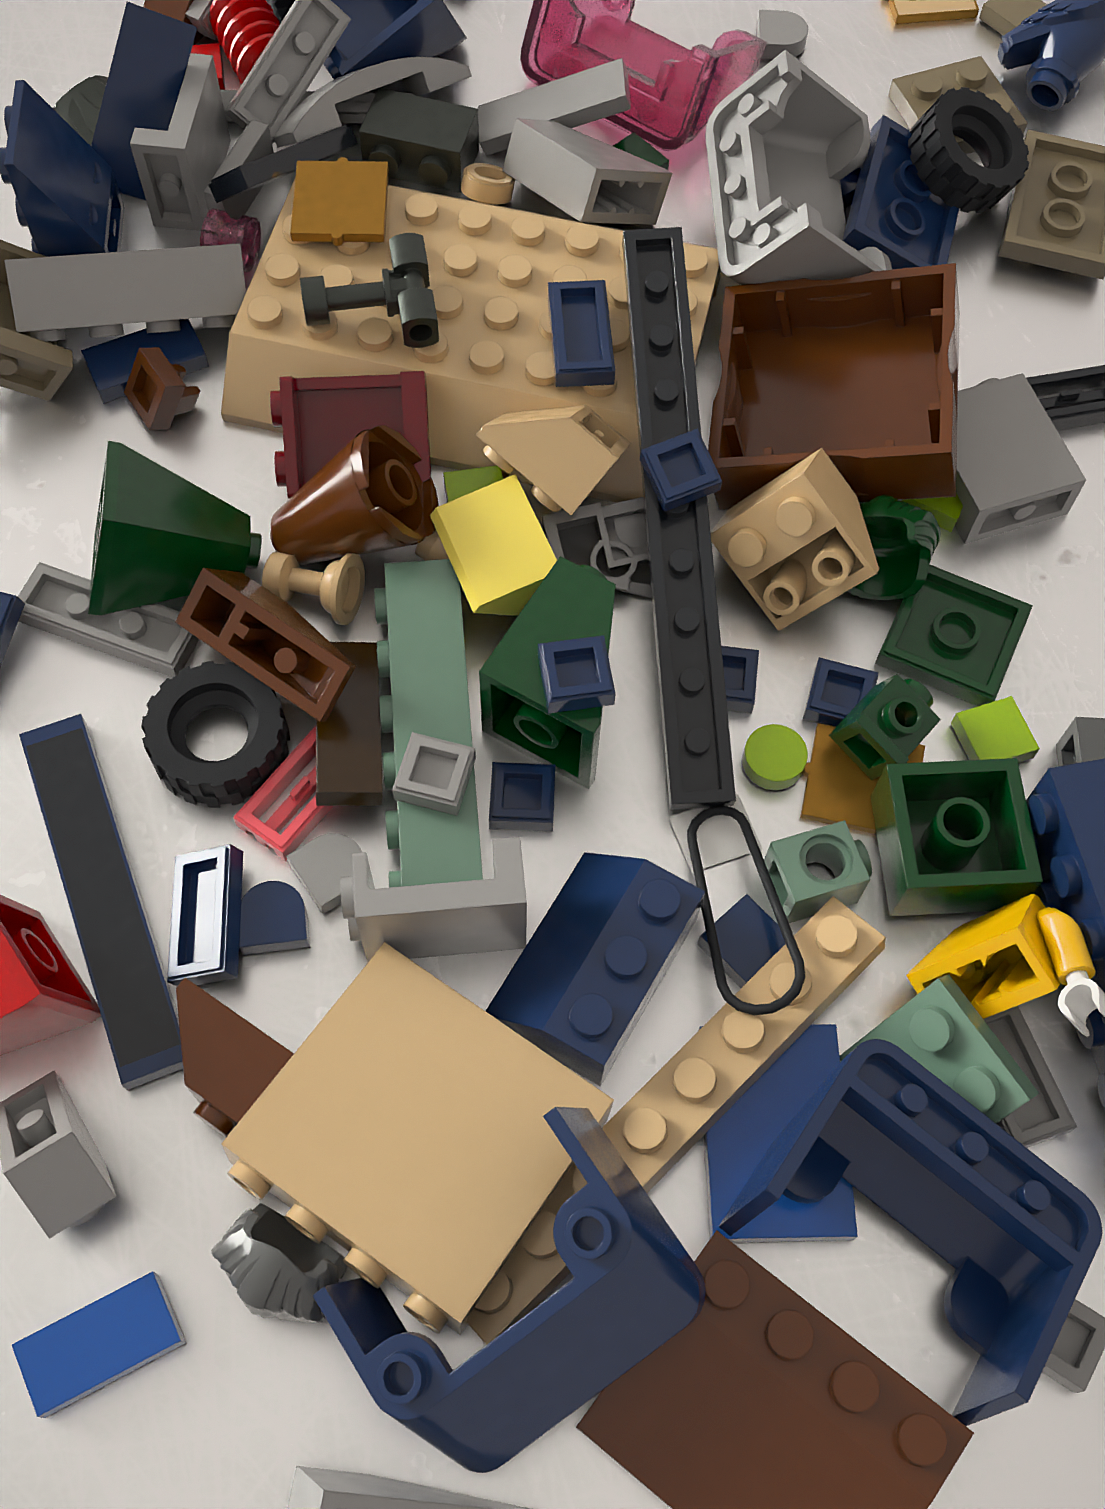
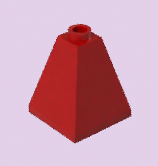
(37, 982)

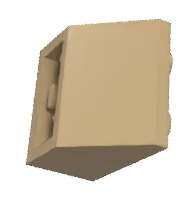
(556, 450)
(797, 540)

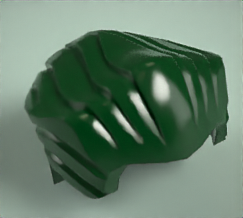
(903, 547)

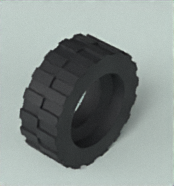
(945, 165)
(201, 690)

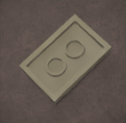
(1059, 207)

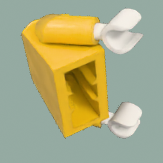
(1017, 958)

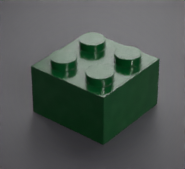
(954, 836)

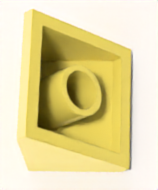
(495, 546)

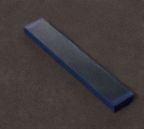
(104, 902)

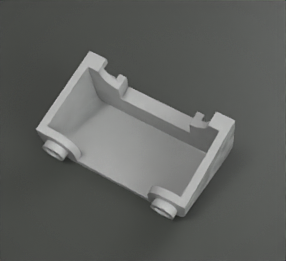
(777, 177)

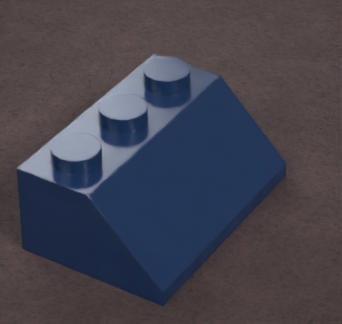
(597, 960)

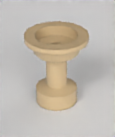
(338, 587)

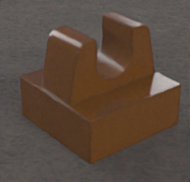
(158, 389)

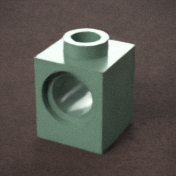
(798, 888)

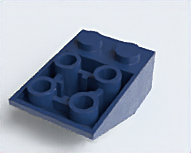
(59, 181)

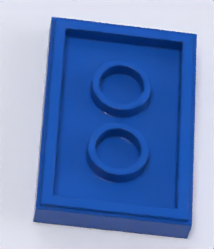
(751, 1126)

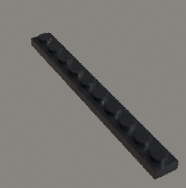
(679, 538)

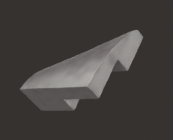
(607, 539)

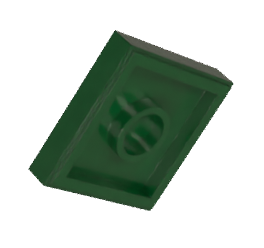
(955, 636)

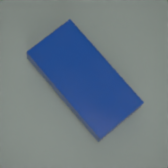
(97, 1344)

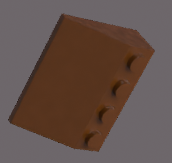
(772, 1408)

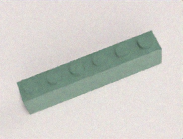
(430, 699)

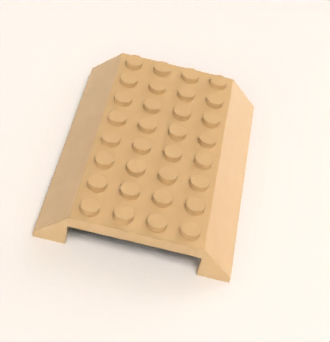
(492, 317)

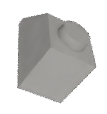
(52, 1156)

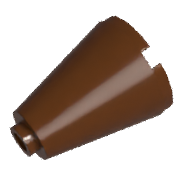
(358, 502)

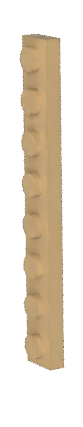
(692, 1094)

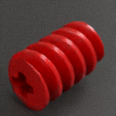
(243, 31)

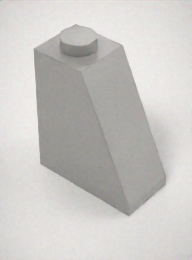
(585, 174)

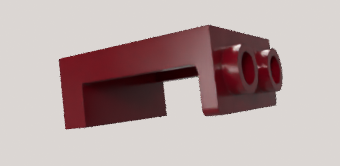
(328, 412)

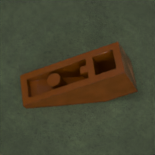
(266, 639)

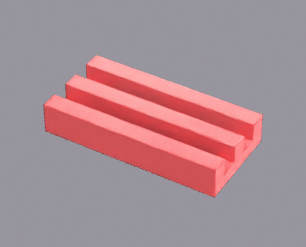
(268, 833)

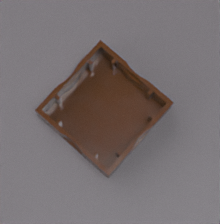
(841, 369)

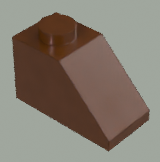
(223, 1058)

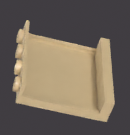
(412, 1137)

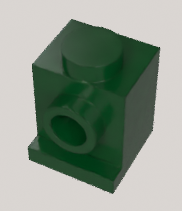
(886, 725)

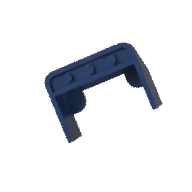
(961, 1189)
(625, 1301)

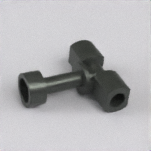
(402, 291)

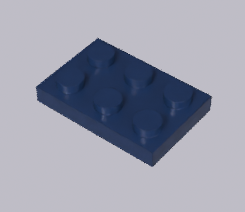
(895, 207)

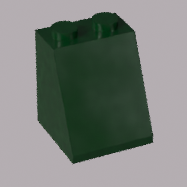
(565, 606)

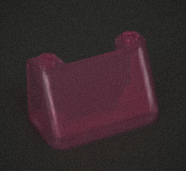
(668, 84)

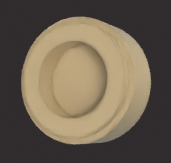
(487, 184)

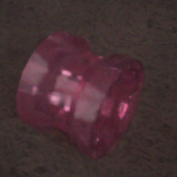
(221, 229)

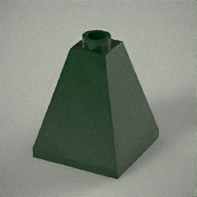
(160, 534)

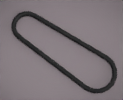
(772, 895)

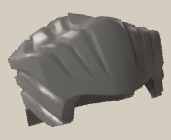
(277, 1266)

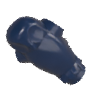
(1062, 45)

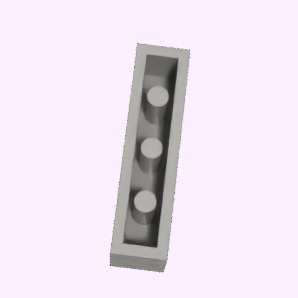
(126, 288)

